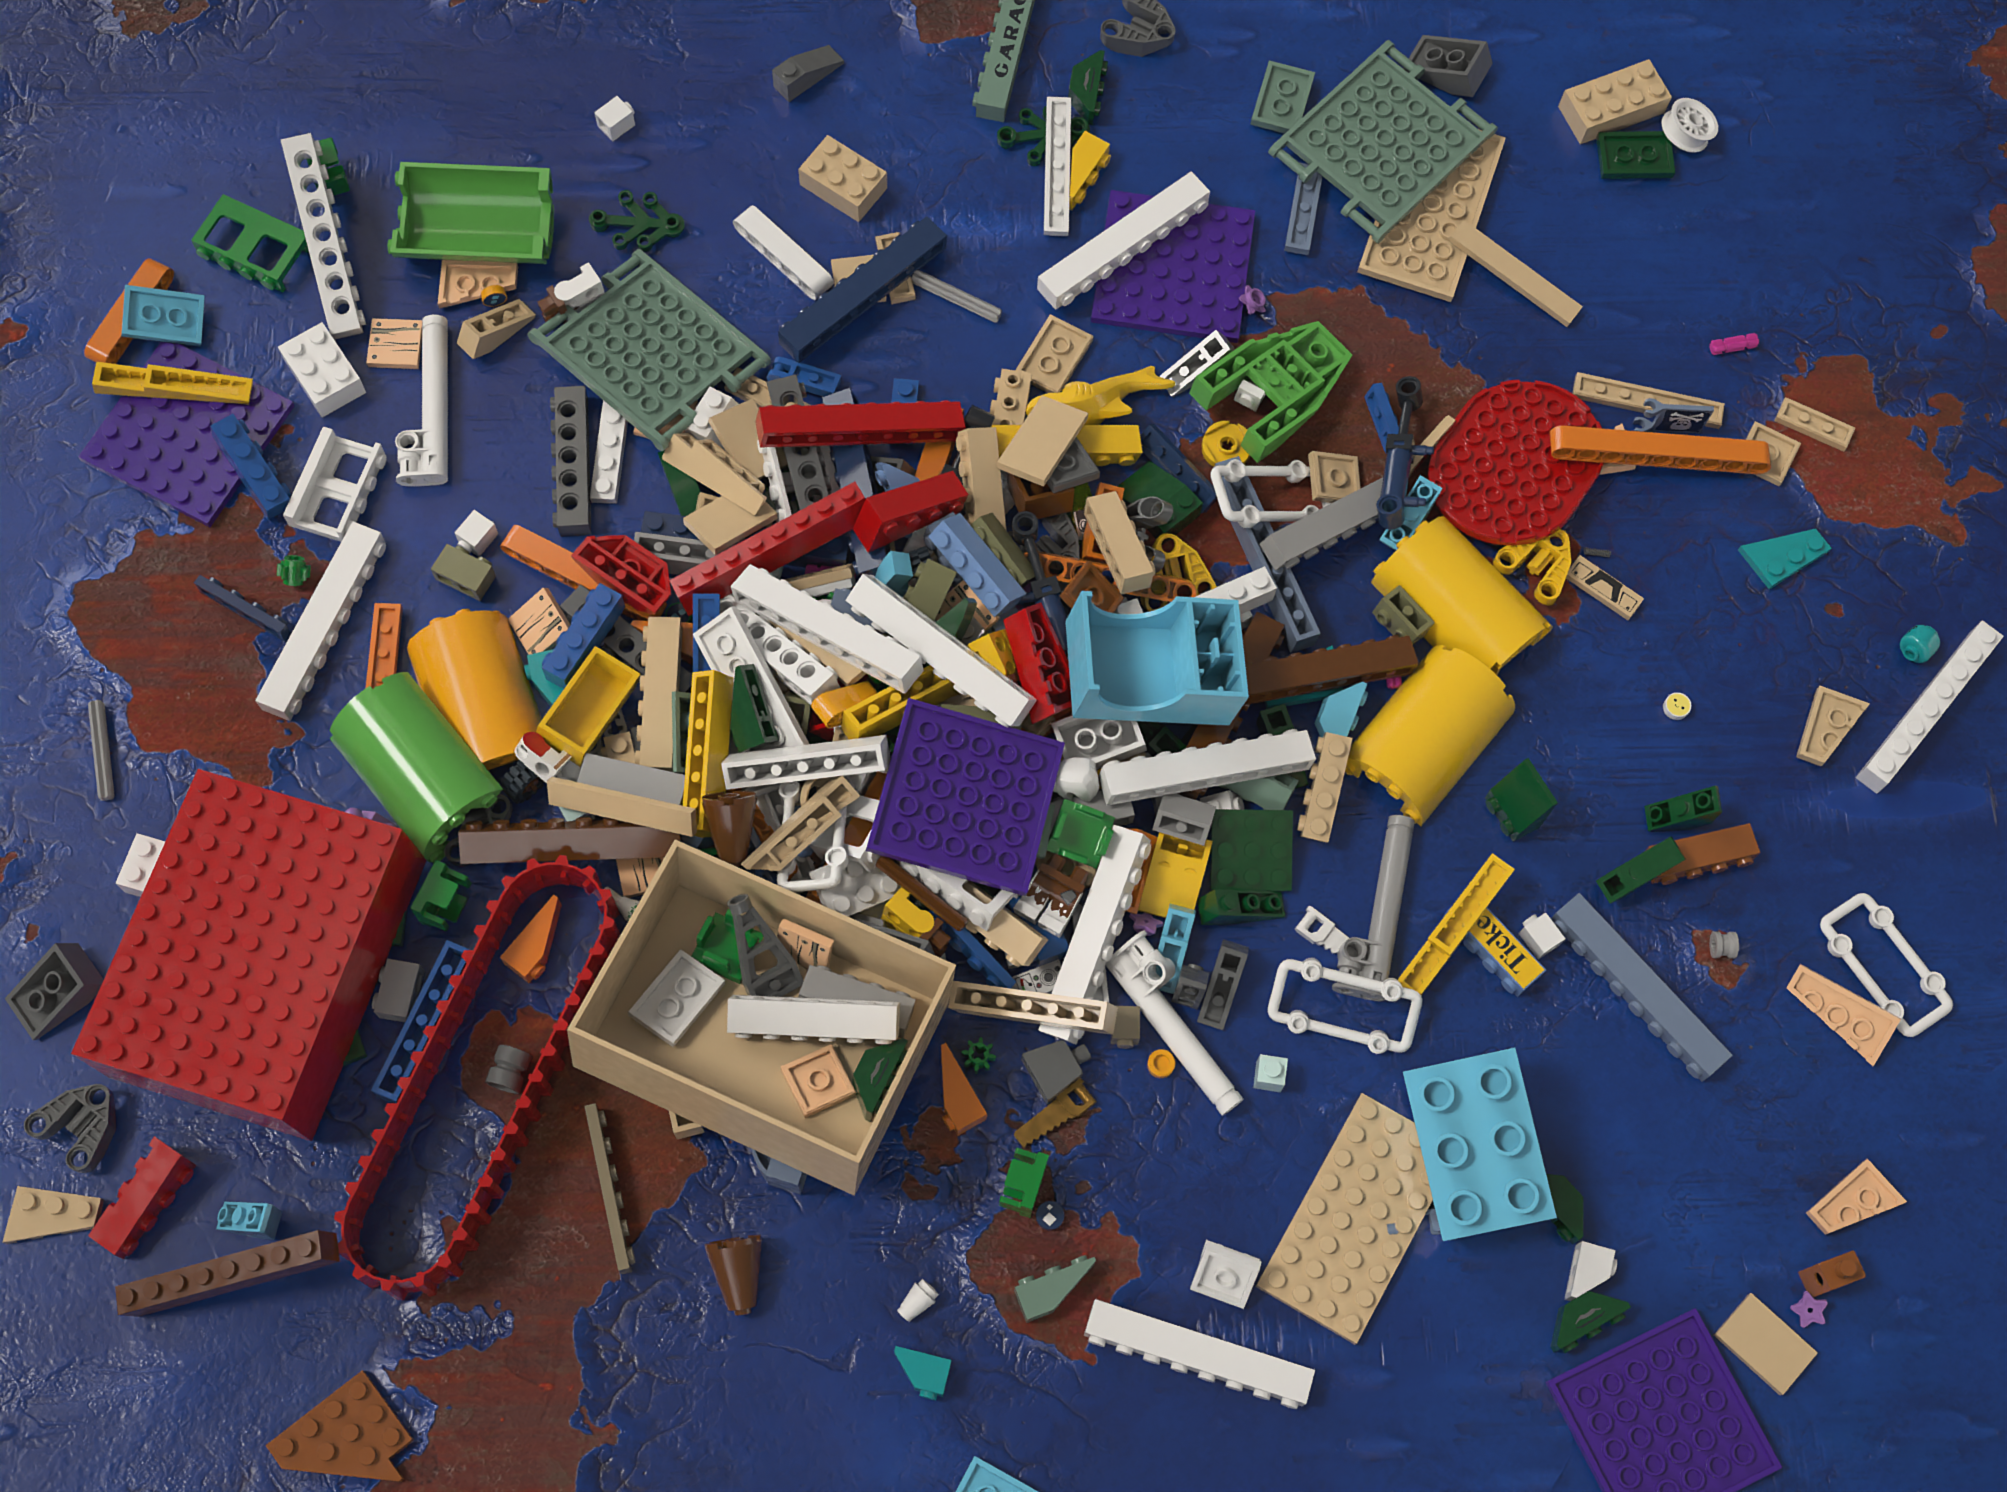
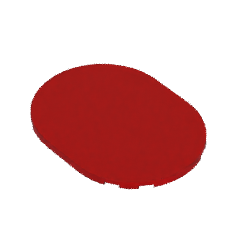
(1501, 468)

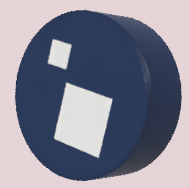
(1049, 1215)

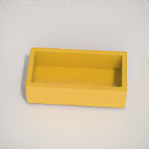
(588, 705)

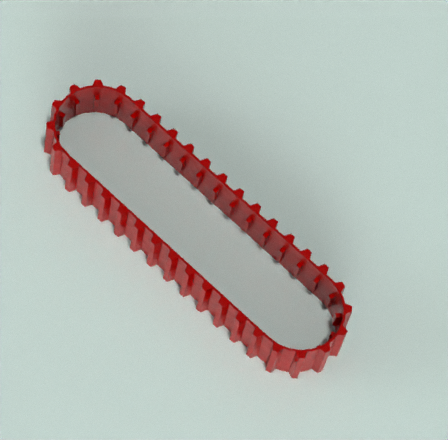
(427, 1063)

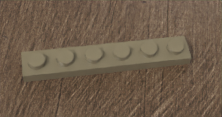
(612, 1199)

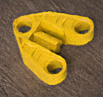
(1546, 553)
(1191, 564)

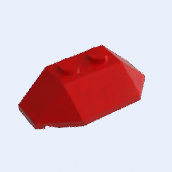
(626, 569)

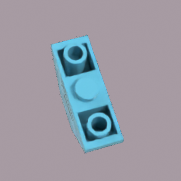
(1413, 515)
(1339, 710)
(249, 1219)

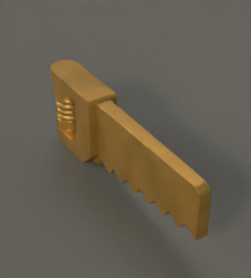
(1055, 1113)

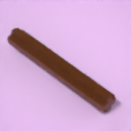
(921, 893)

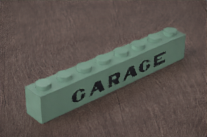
(1003, 59)

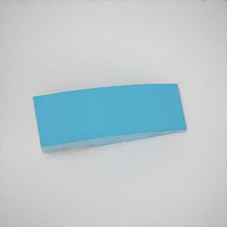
(895, 572)
(1175, 940)

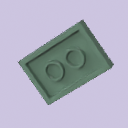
(1282, 97)

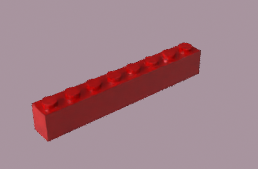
(859, 424)
(773, 545)

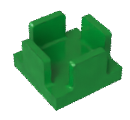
(337, 177)
(1081, 833)
(439, 897)
(718, 946)
(1023, 1181)

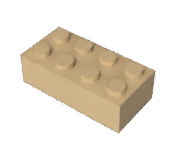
(1614, 101)

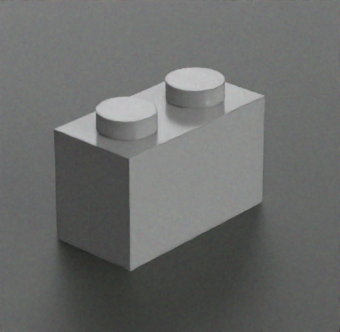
(1184, 818)
(398, 990)

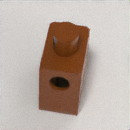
(1834, 1272)

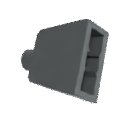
(1055, 1067)

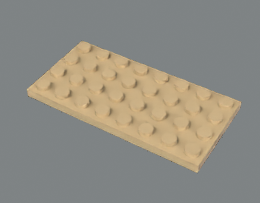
(1418, 247)
(1338, 1243)

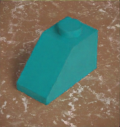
(924, 1371)

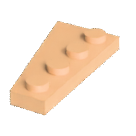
(1848, 1014)

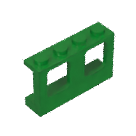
(257, 226)

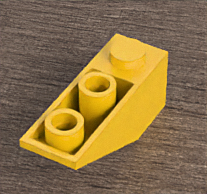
(1088, 158)

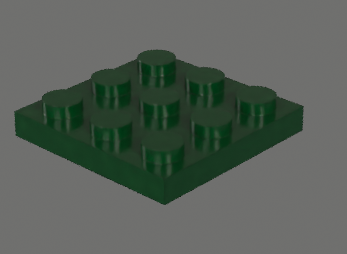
(1251, 850)

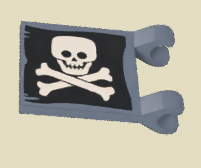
(1673, 417)

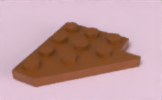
(345, 1435)

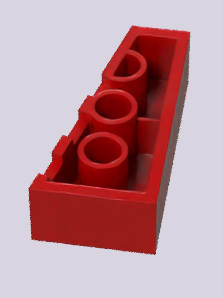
(908, 509)
(1039, 661)
(142, 1199)

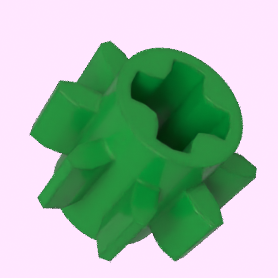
(293, 570)
(977, 1063)

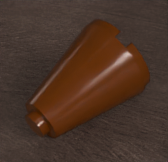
(730, 823)
(737, 1270)

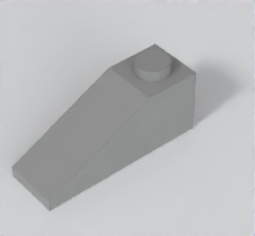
(1196, 361)

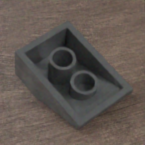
(1452, 63)
(54, 989)

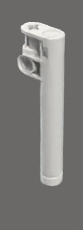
(428, 458)
(1136, 972)

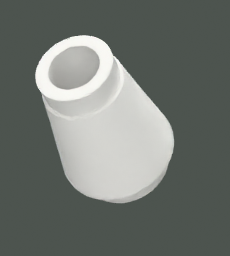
(918, 1299)

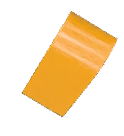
(832, 704)

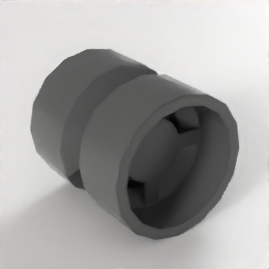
(507, 1073)

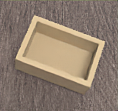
(843, 178)

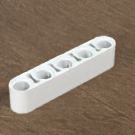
(783, 252)

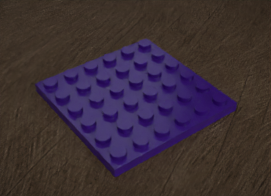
(1181, 282)
(168, 443)
(966, 797)
(1664, 1415)

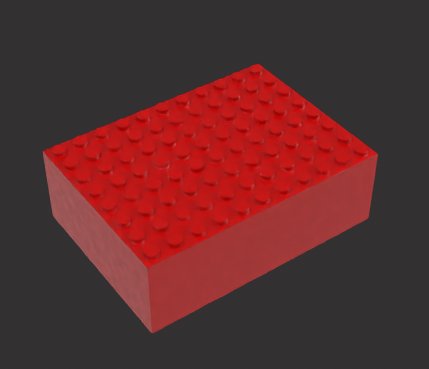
(252, 954)

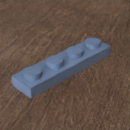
(1303, 214)

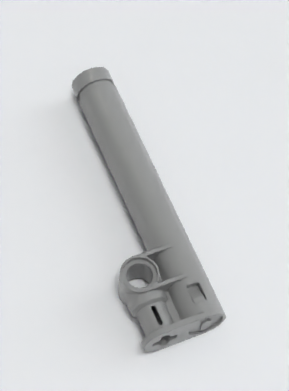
(1376, 953)

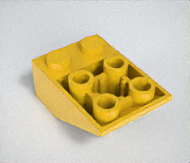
(1174, 875)

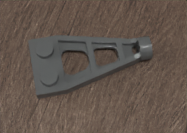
(775, 981)

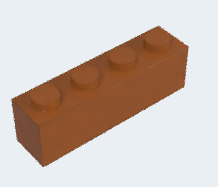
(1713, 852)

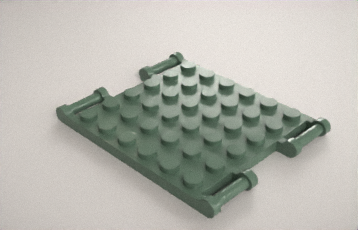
(1383, 140)
(649, 347)

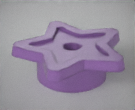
(1253, 299)
(1145, 922)
(1802, 1306)

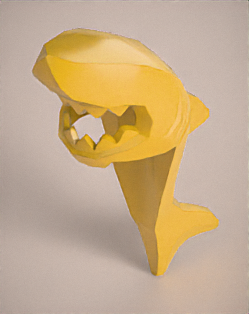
(1104, 397)

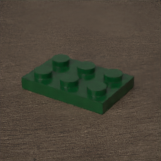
(1635, 155)

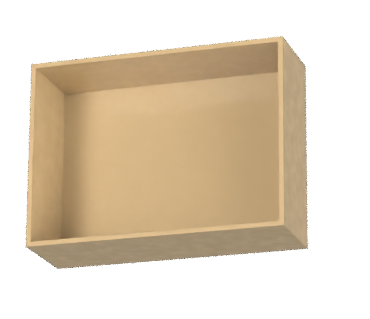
(737, 1081)

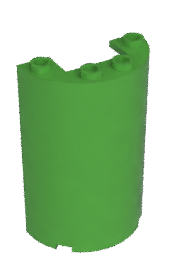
(474, 213)
(413, 761)

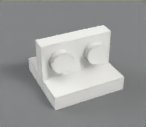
(1225, 1274)

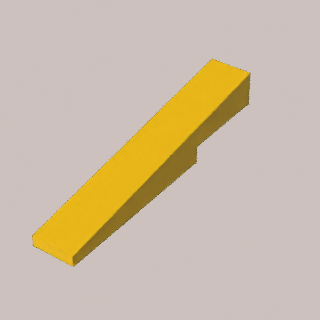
(170, 383)
(1456, 924)

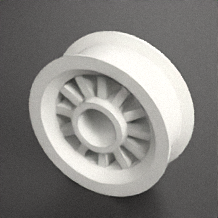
(1689, 125)

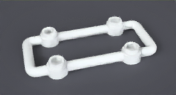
(1250, 515)
(835, 857)
(1882, 918)
(1377, 1040)

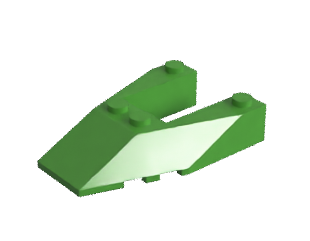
(1292, 370)

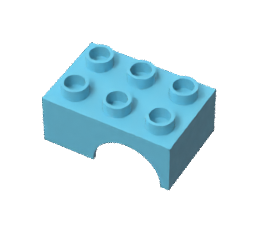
(1157, 664)
(1479, 1144)

